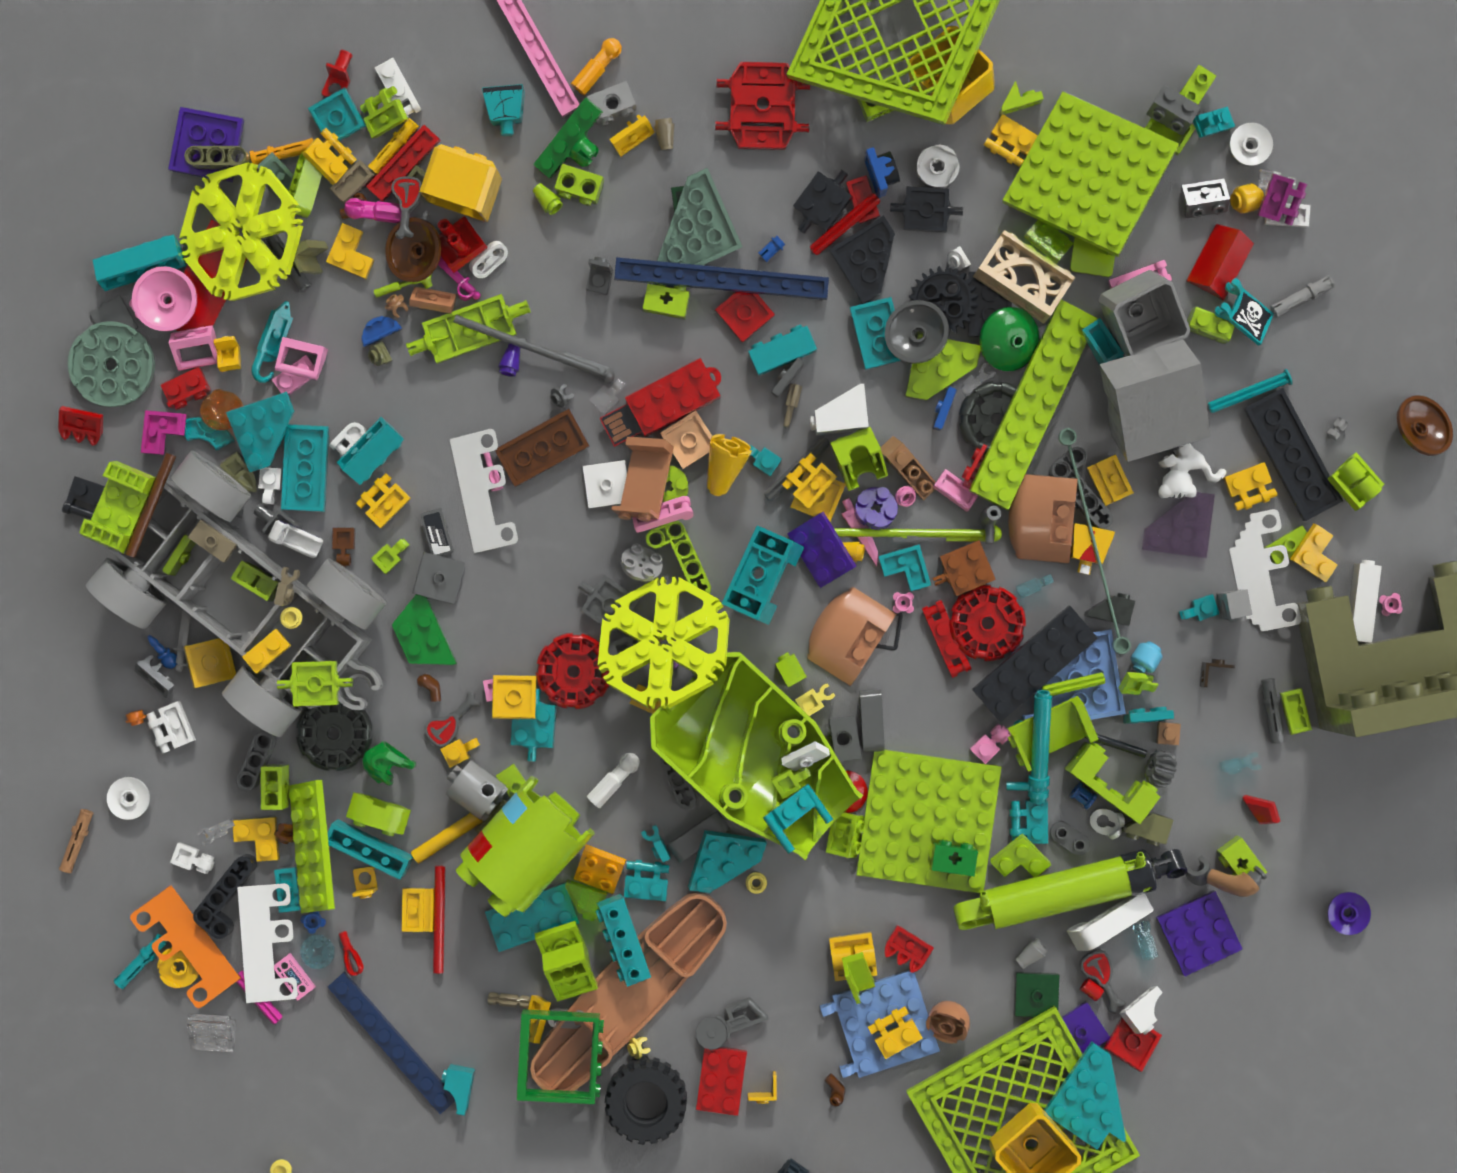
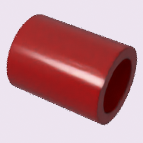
(1091, 989)

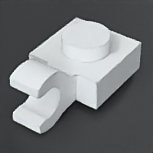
(270, 480)

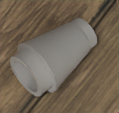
(1031, 953)

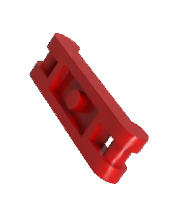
(942, 635)

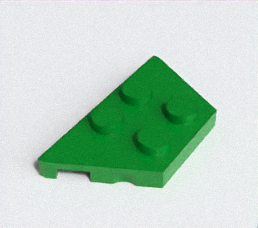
(422, 635)

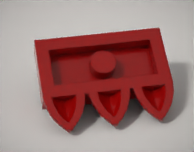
(81, 423)
(909, 947)

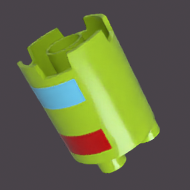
(523, 848)

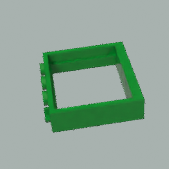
(560, 1096)

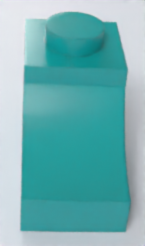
(459, 1083)

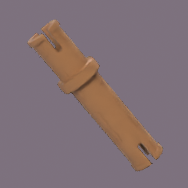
(78, 831)

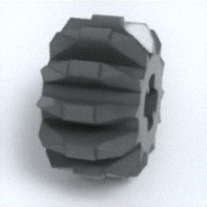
(1160, 768)

